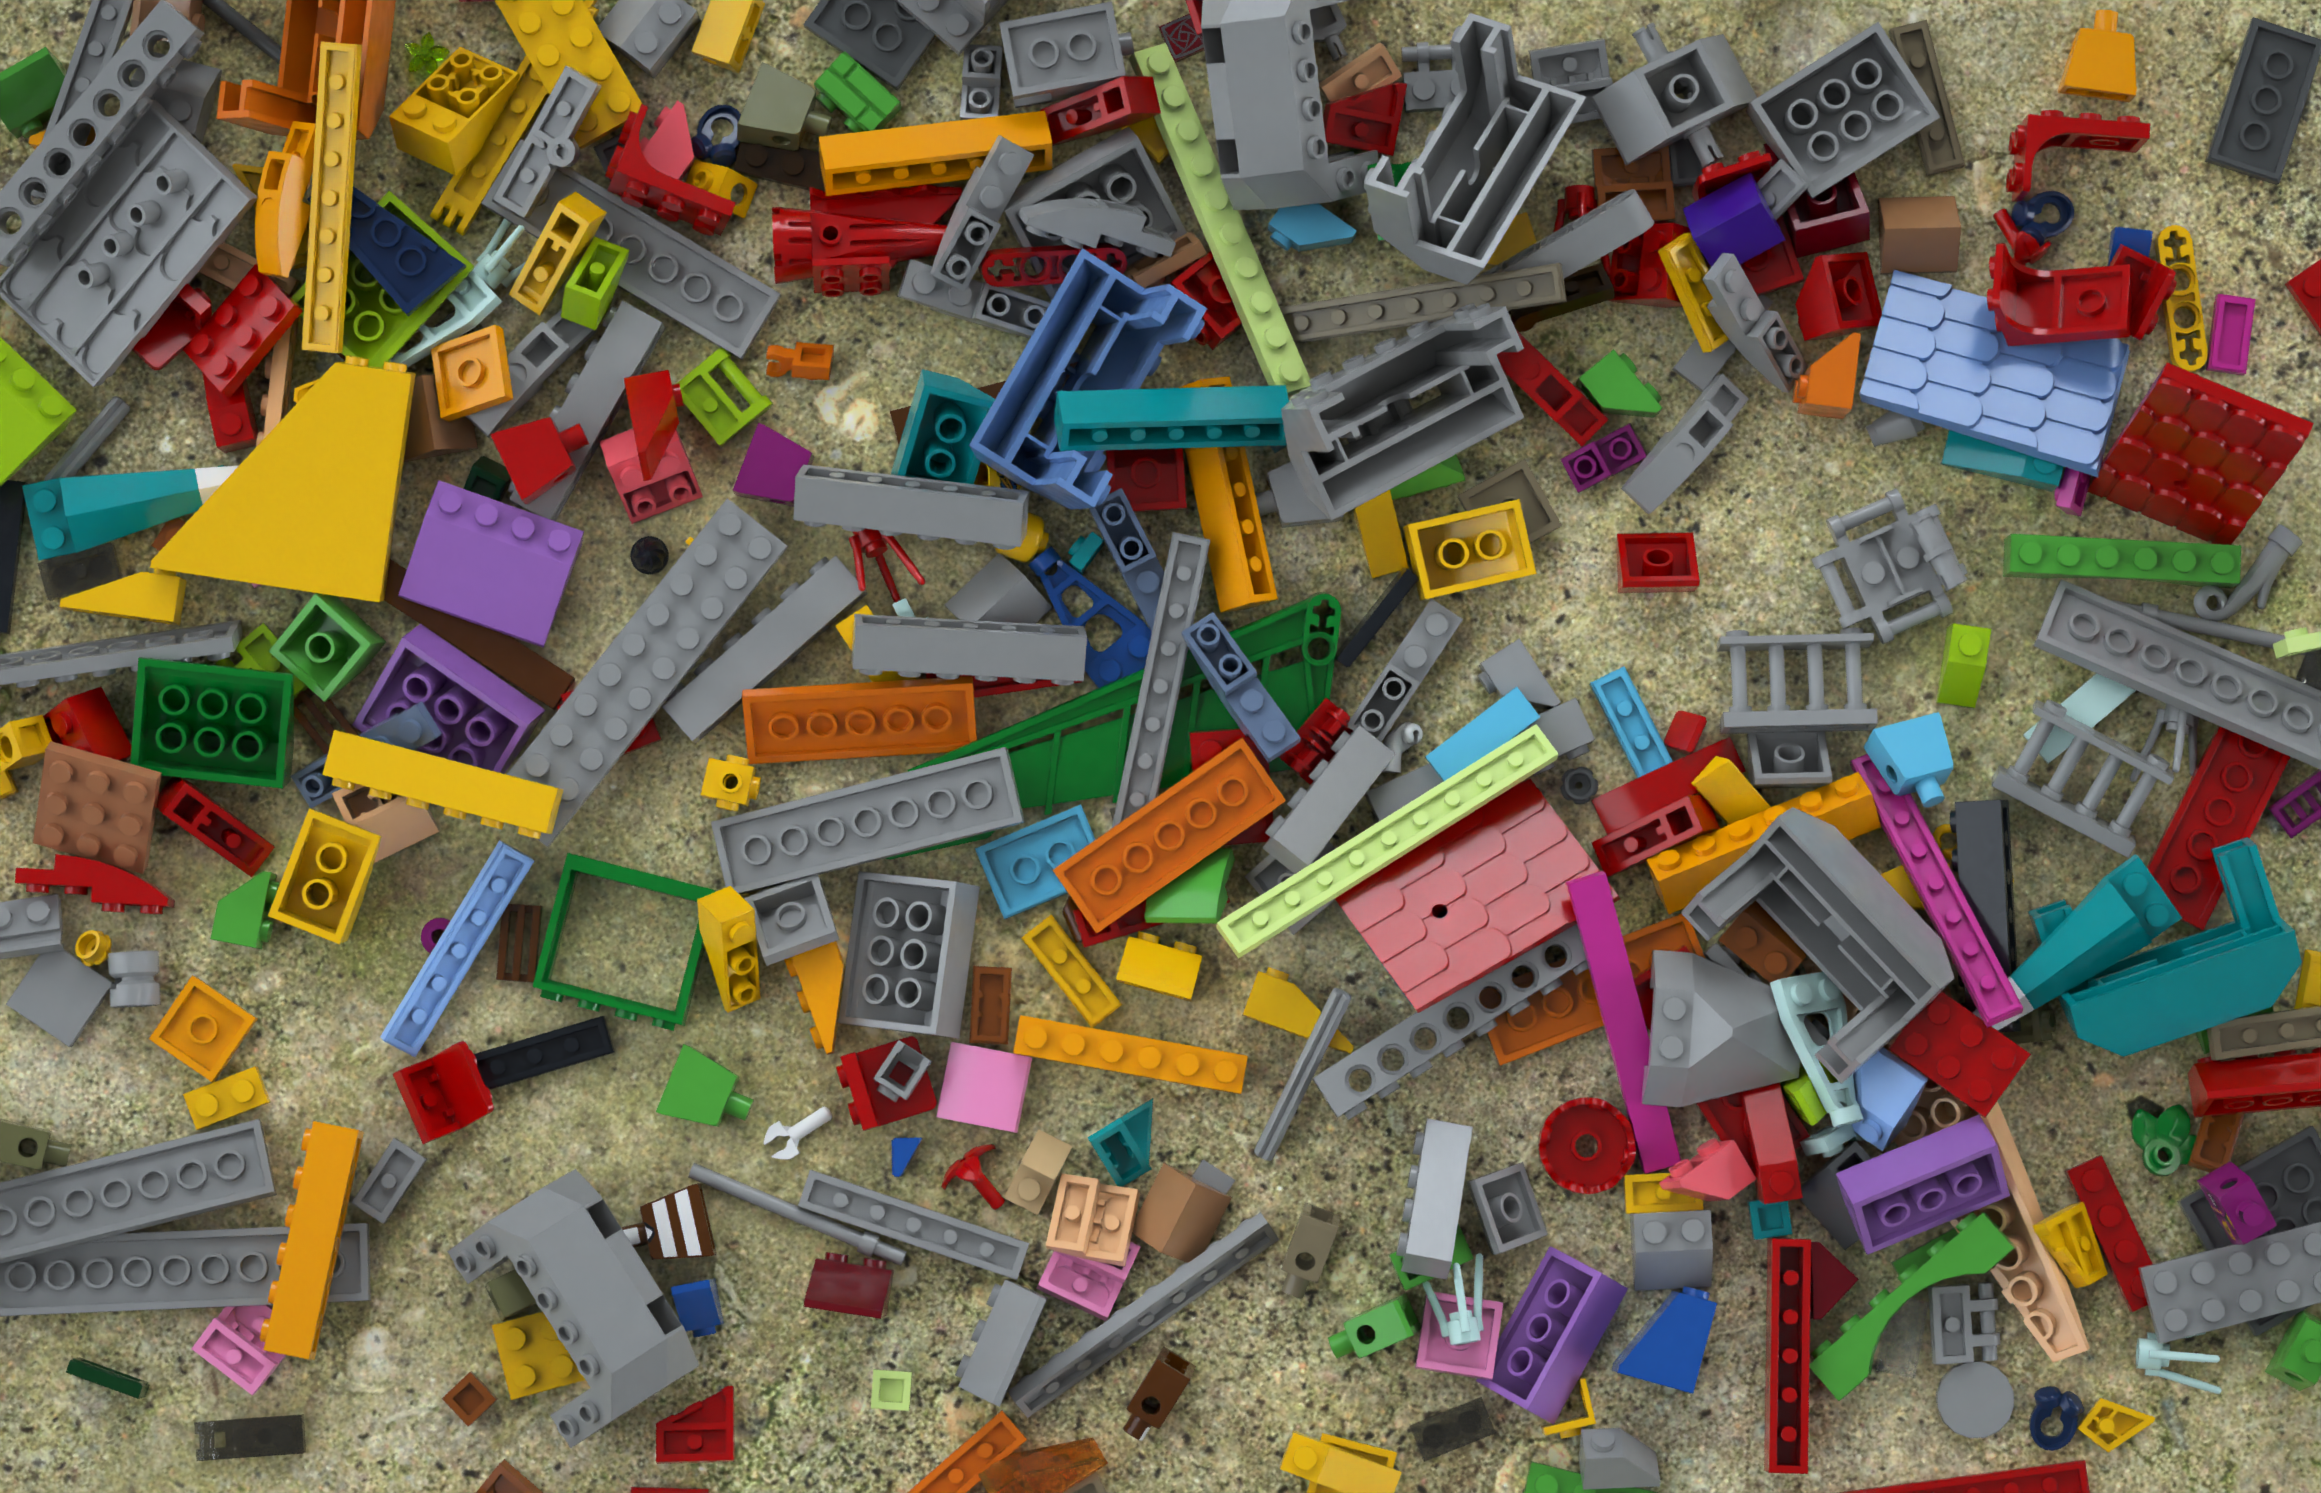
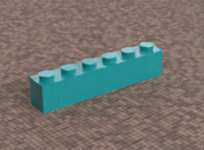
(1170, 418)

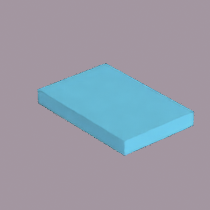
(1023, 861)

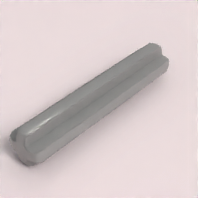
(90, 439)

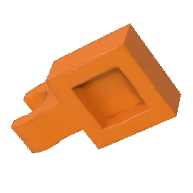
(806, 361)

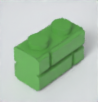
(856, 95)

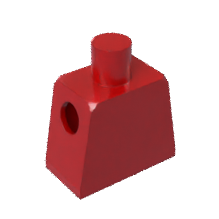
(538, 455)

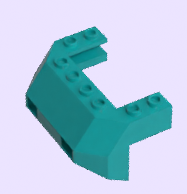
(2192, 979)

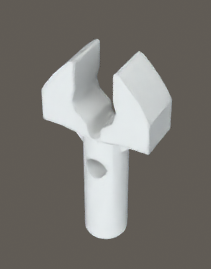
(796, 1132)

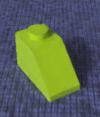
(594, 283)
(1963, 665)
(1803, 1096)

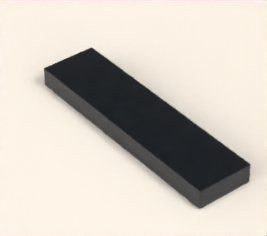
(11, 524)
(545, 1053)

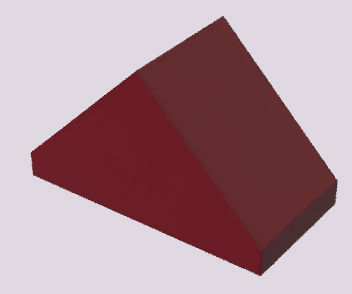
(1828, 1281)

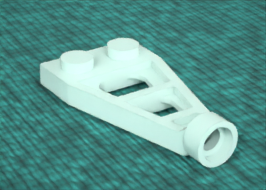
(472, 303)
(1808, 996)

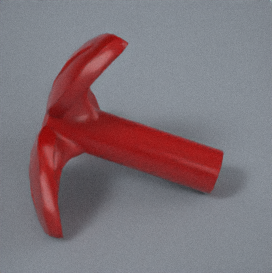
(2024, 245)
(970, 1170)

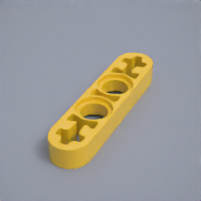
(2182, 299)

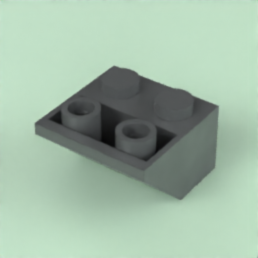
(1824, 1197)

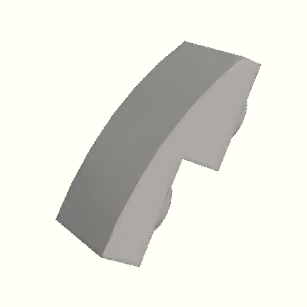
(981, 81)

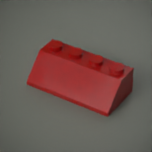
(2256, 1083)

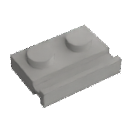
(31, 926)

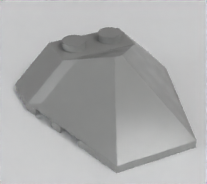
(1711, 1033)

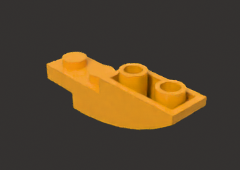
(280, 212)

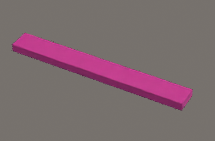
(1942, 898)
(1621, 1017)

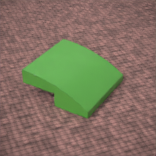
(1196, 894)

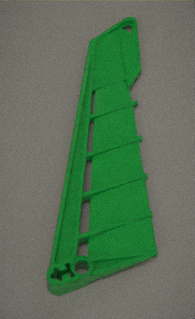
(1093, 759)

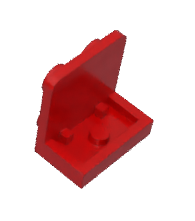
(2150, 287)
(175, 327)
(444, 1092)
(869, 1105)

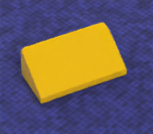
(1728, 791)

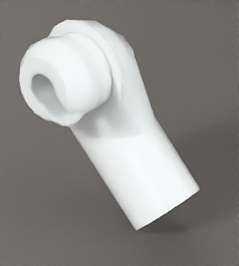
(1399, 741)

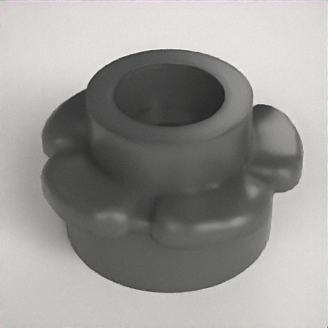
(1582, 775)

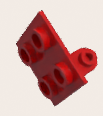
(1316, 739)

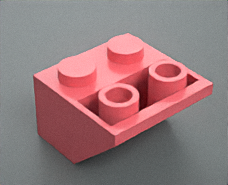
(669, 487)

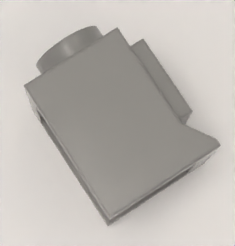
(909, 1057)

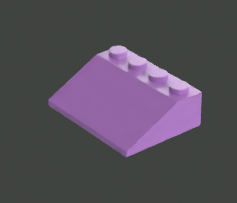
(491, 563)
(476, 711)

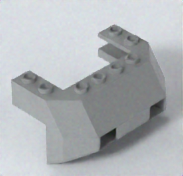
(1271, 107)
(1476, 162)
(1373, 411)
(1843, 921)
(592, 1295)

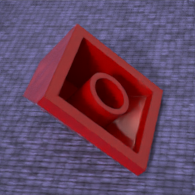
(1838, 297)

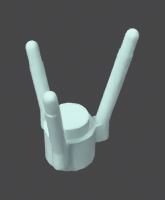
(492, 264)
(1463, 1325)
(2153, 1356)

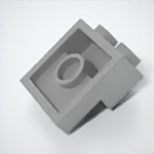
(792, 919)

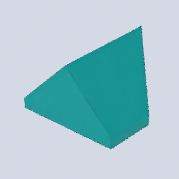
(1126, 1144)

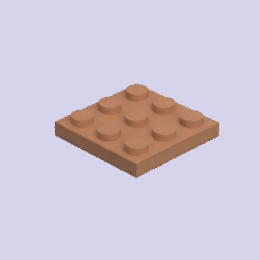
(96, 807)

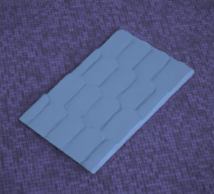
(1951, 368)

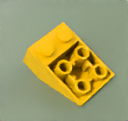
(453, 110)

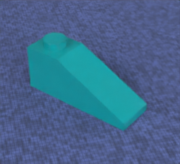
(1999, 462)

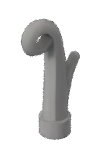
(2258, 578)

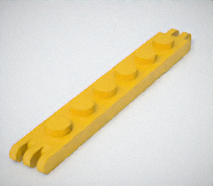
(473, 182)

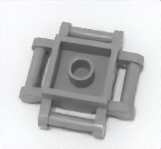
(1883, 568)

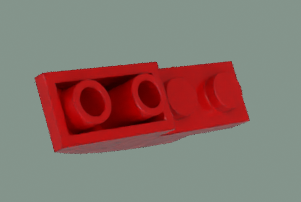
(1552, 391)
(109, 884)

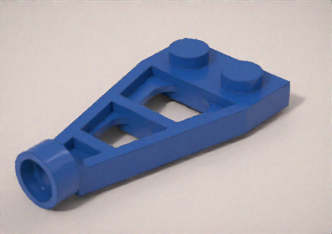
(1124, 655)

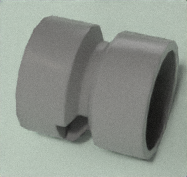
(134, 979)

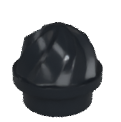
(649, 555)

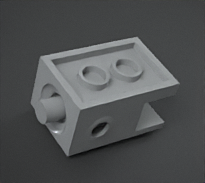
(1063, 53)

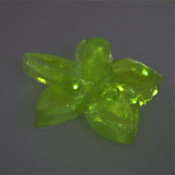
(426, 54)

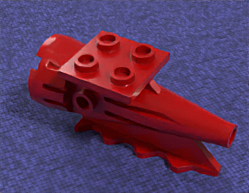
(858, 237)

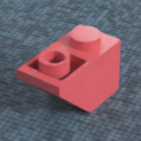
(671, 145)
(1711, 1175)

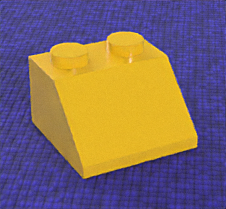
(1159, 967)

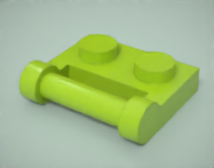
(711, 403)

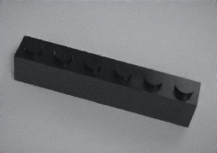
(1987, 878)

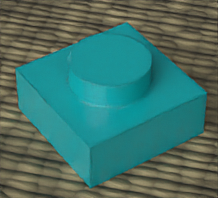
(1084, 551)
(1769, 1219)

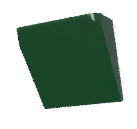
(488, 479)

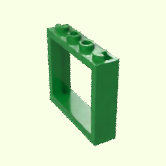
(591, 999)

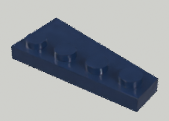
(397, 255)

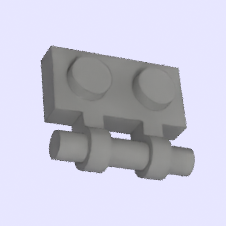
(1427, 88)
(1952, 1323)

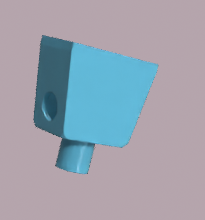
(1913, 757)

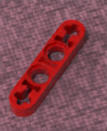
(1052, 270)

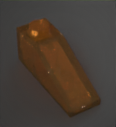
(1045, 1468)

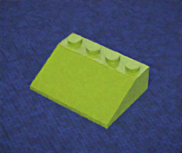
(373, 320)
(29, 412)

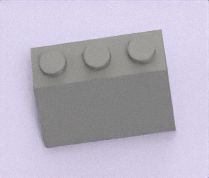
(1001, 1341)

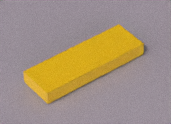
(1686, 270)
(1071, 971)

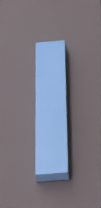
(457, 948)

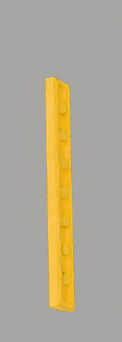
(331, 197)

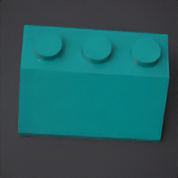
(940, 429)

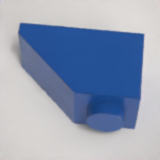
(698, 1306)

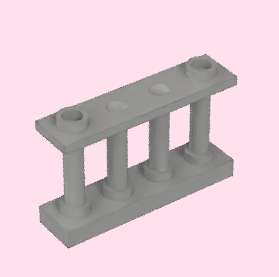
(1778, 715)
(2083, 815)

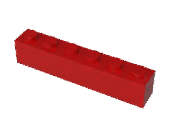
(1787, 1355)

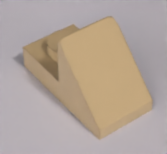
(1038, 1172)

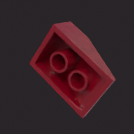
(1828, 220)
(850, 1286)

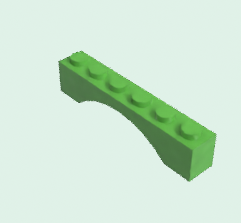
(2122, 559)
(1851, 1357)

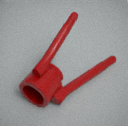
(1577, 202)
(874, 545)

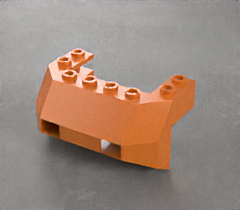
(294, 98)

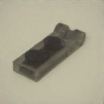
(252, 1437)

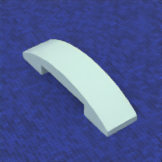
(2087, 705)

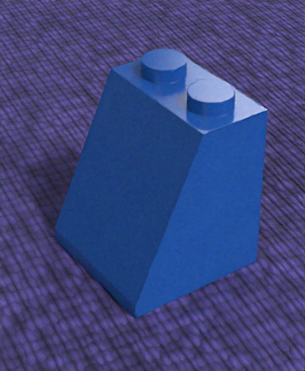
(1671, 1342)

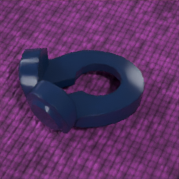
(725, 152)
(2024, 213)
(2046, 1400)

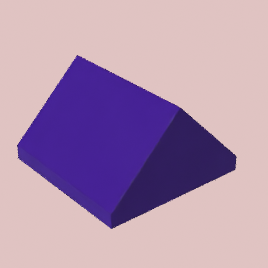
(1733, 222)

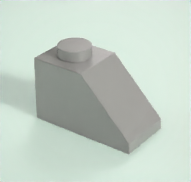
(1516, 668)
(1616, 1460)

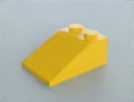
(1469, 549)
(326, 877)

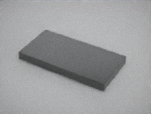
(2264, 101)

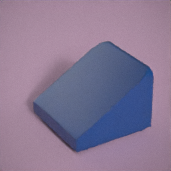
(2135, 239)
(902, 1153)

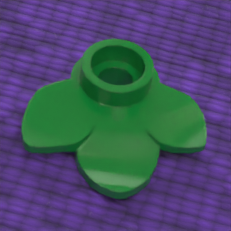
(2167, 1134)

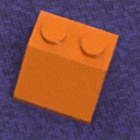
(1829, 382)

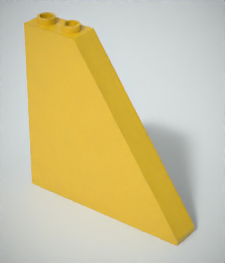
(314, 495)

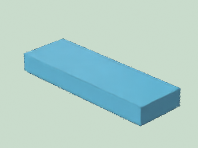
(1630, 722)
(1483, 734)

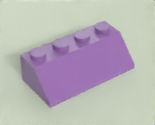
(1923, 1184)
(1553, 1334)

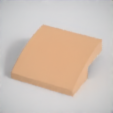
(1093, 1220)

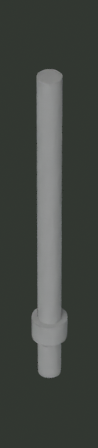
(2206, 626)
(866, 1242)

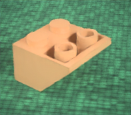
(392, 819)

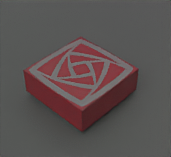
(1181, 38)

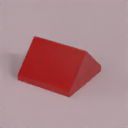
(1656, 563)

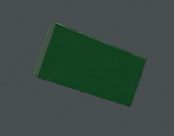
(108, 1377)

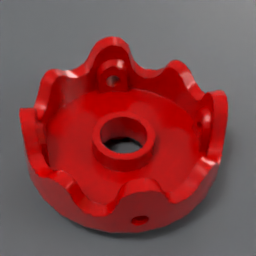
(1614, 1145)

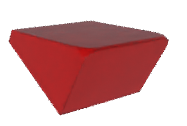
(1685, 732)

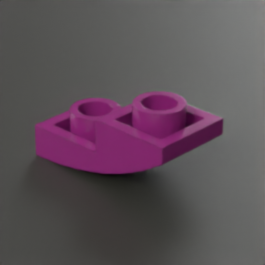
(1604, 458)

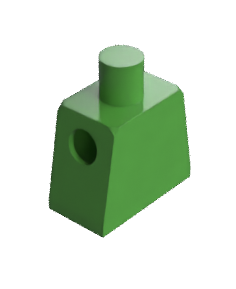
(702, 1091)
(1390, 1320)
(2299, 1353)

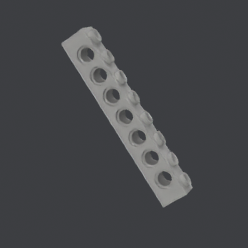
(87, 111)
(1334, 1081)

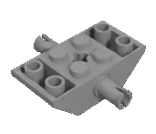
(1648, 115)

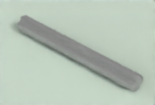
(1302, 1074)

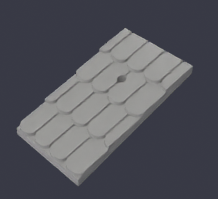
(126, 244)

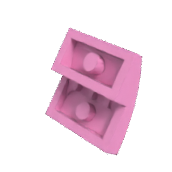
(984, 1087)
(1085, 1282)
(235, 1346)

